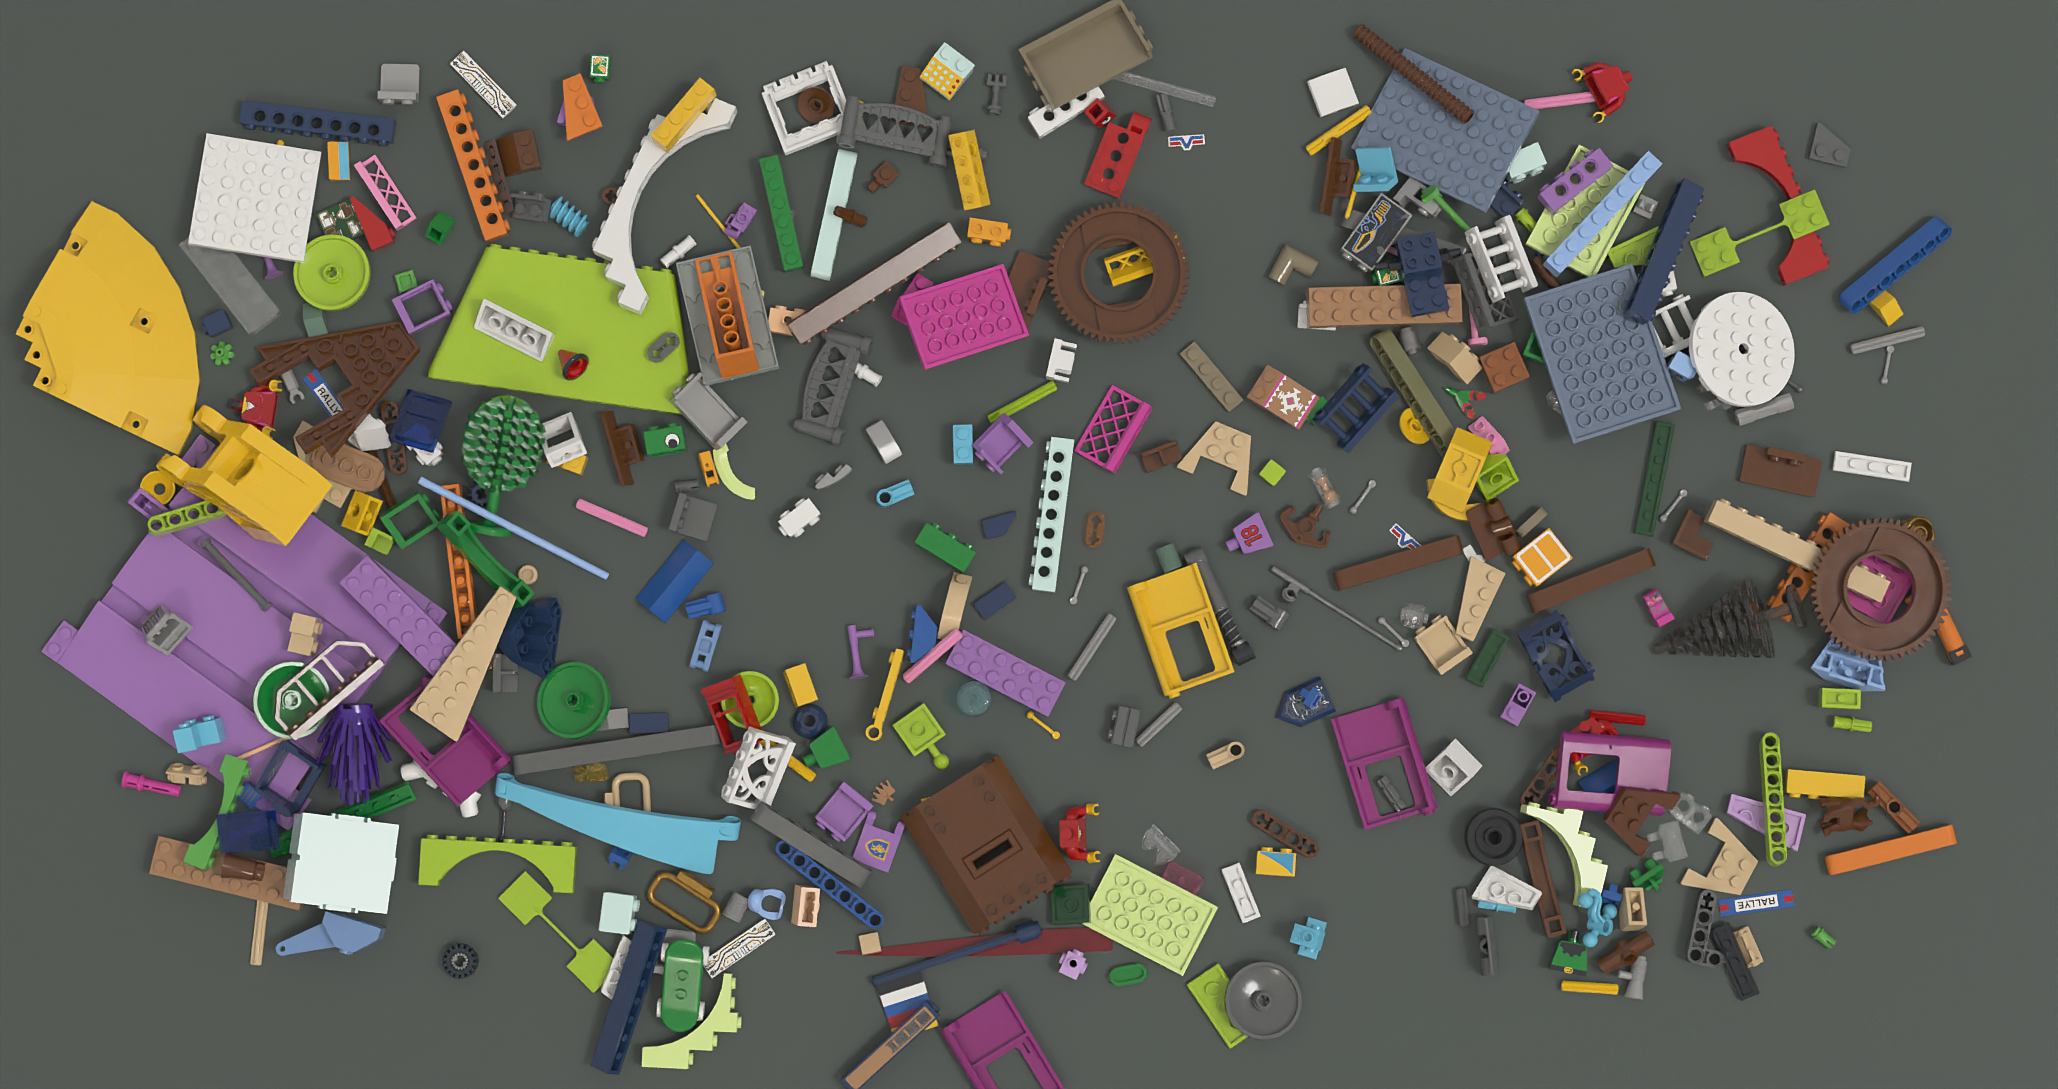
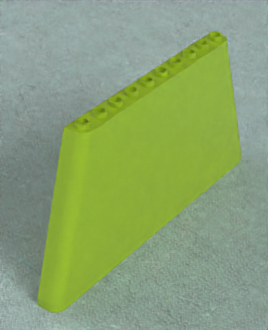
(584, 314)

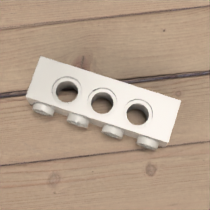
(1043, 127)

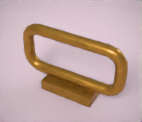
(693, 886)

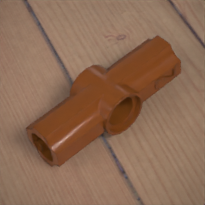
(1902, 816)

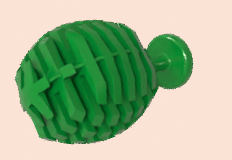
(501, 451)

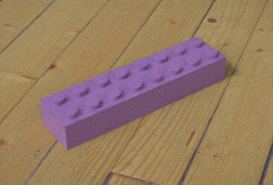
(399, 614)

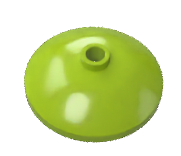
(765, 697)

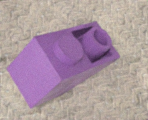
(1517, 705)

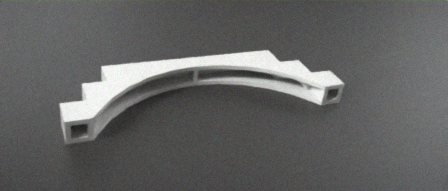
(615, 234)

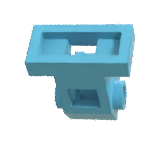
(1309, 937)

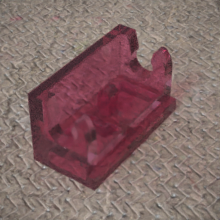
(1182, 878)

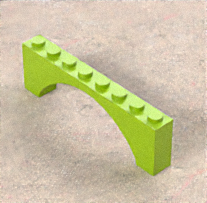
(554, 861)

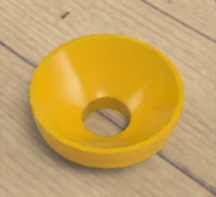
(154, 478)

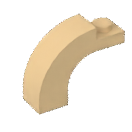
(954, 604)

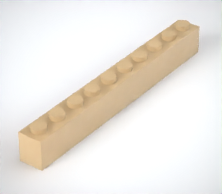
(1789, 546)

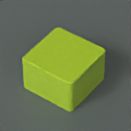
(1272, 472)

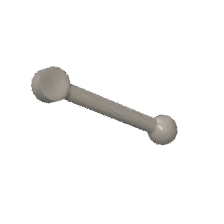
(1889, 349)
(1371, 484)
(1683, 493)
(1073, 600)
(1404, 643)

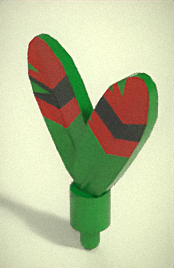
(1462, 399)

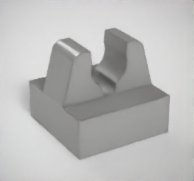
(1645, 207)

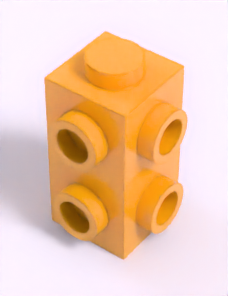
(988, 231)

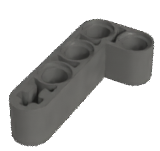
(1704, 927)

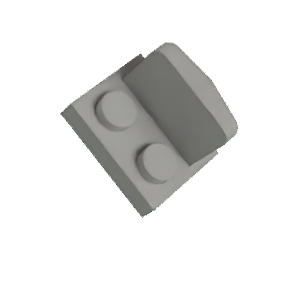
(165, 629)

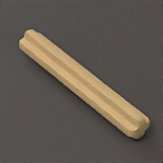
(259, 933)

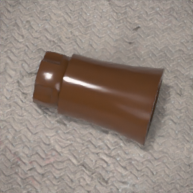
(242, 868)

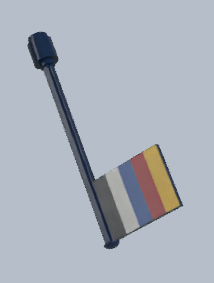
(905, 989)

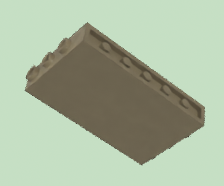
(1085, 53)

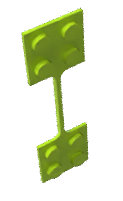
(1801, 215)
(526, 899)

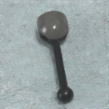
(504, 805)

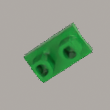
(1654, 871)

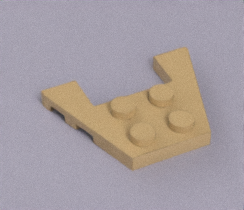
(1224, 447)
(1731, 867)

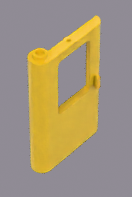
(1170, 603)

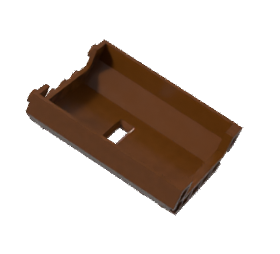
(970, 821)

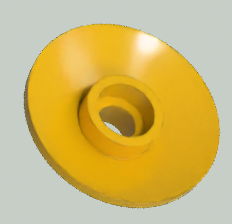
(1412, 428)

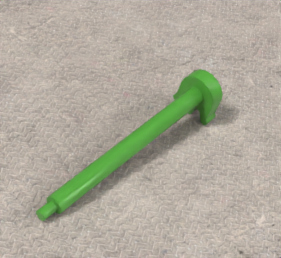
(1432, 192)

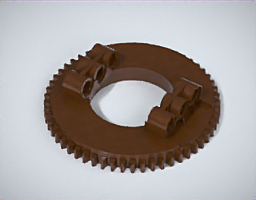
(1117, 228)
(1906, 552)

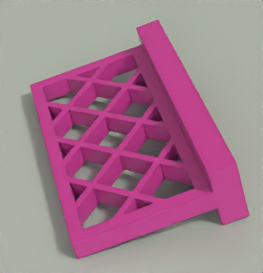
(1127, 438)

